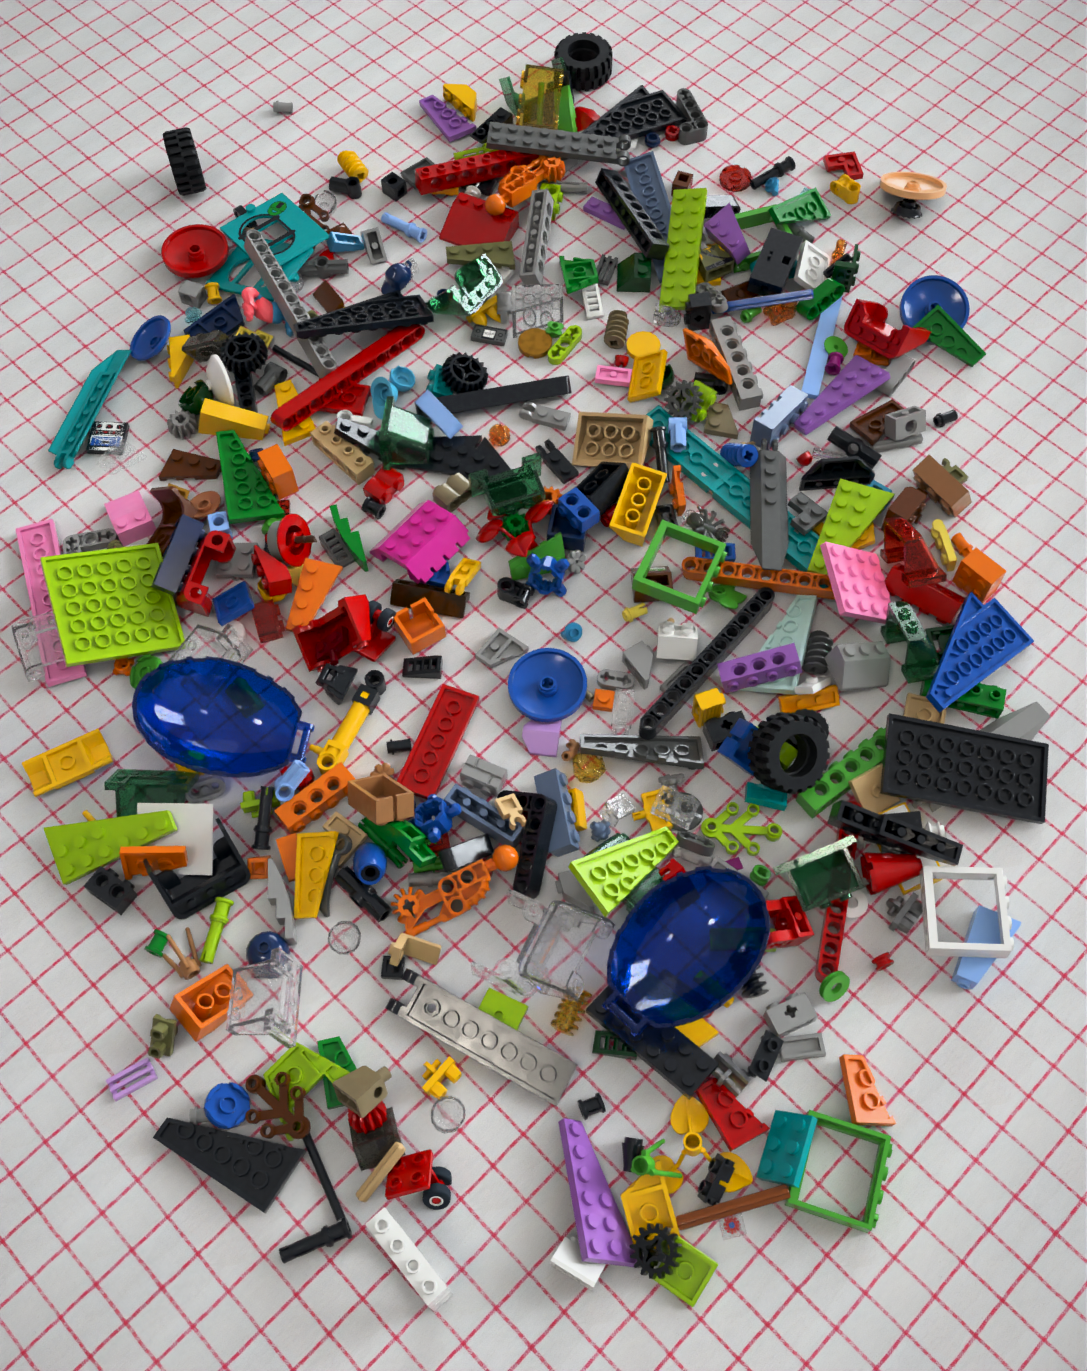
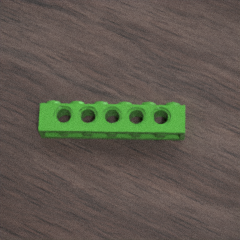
(814, 803)

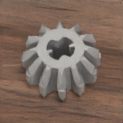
(182, 424)

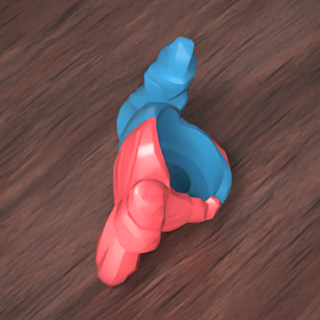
(262, 309)

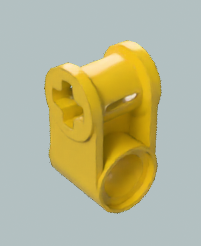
(846, 189)

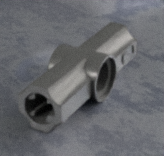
(324, 267)

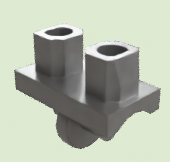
(901, 921)
(730, 1075)

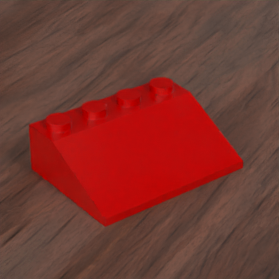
(472, 224)

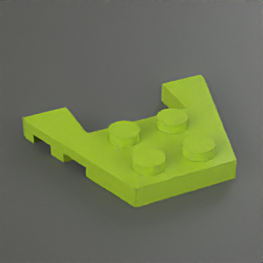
(305, 1070)

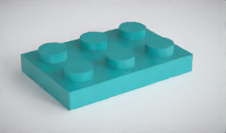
(787, 1148)

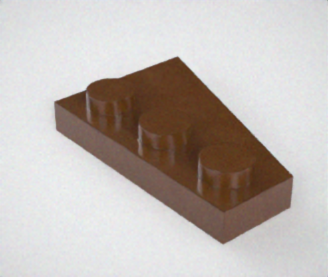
(872, 424)

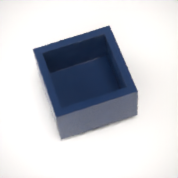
(572, 538)

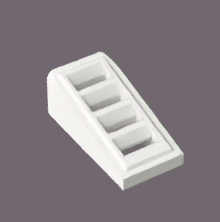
(590, 292)

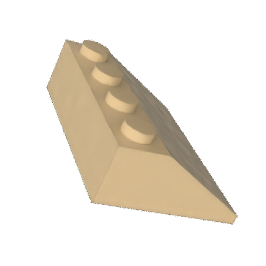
(611, 438)

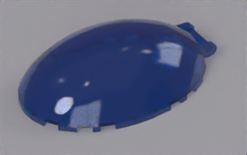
(219, 717)
(687, 948)

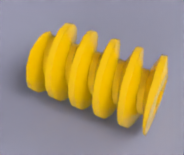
(352, 165)

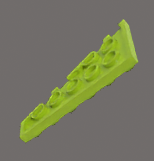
(848, 518)
(96, 843)
(618, 869)

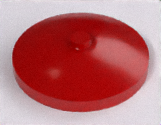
(195, 251)

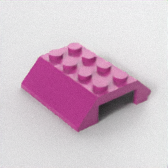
(423, 541)

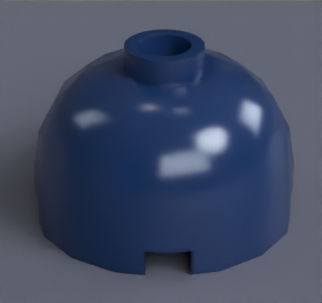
(261, 945)

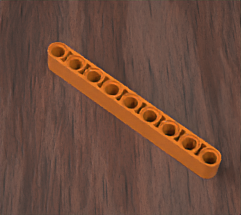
(757, 573)

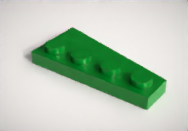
(950, 336)

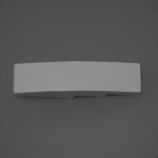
(279, 896)

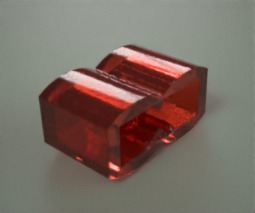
(267, 621)

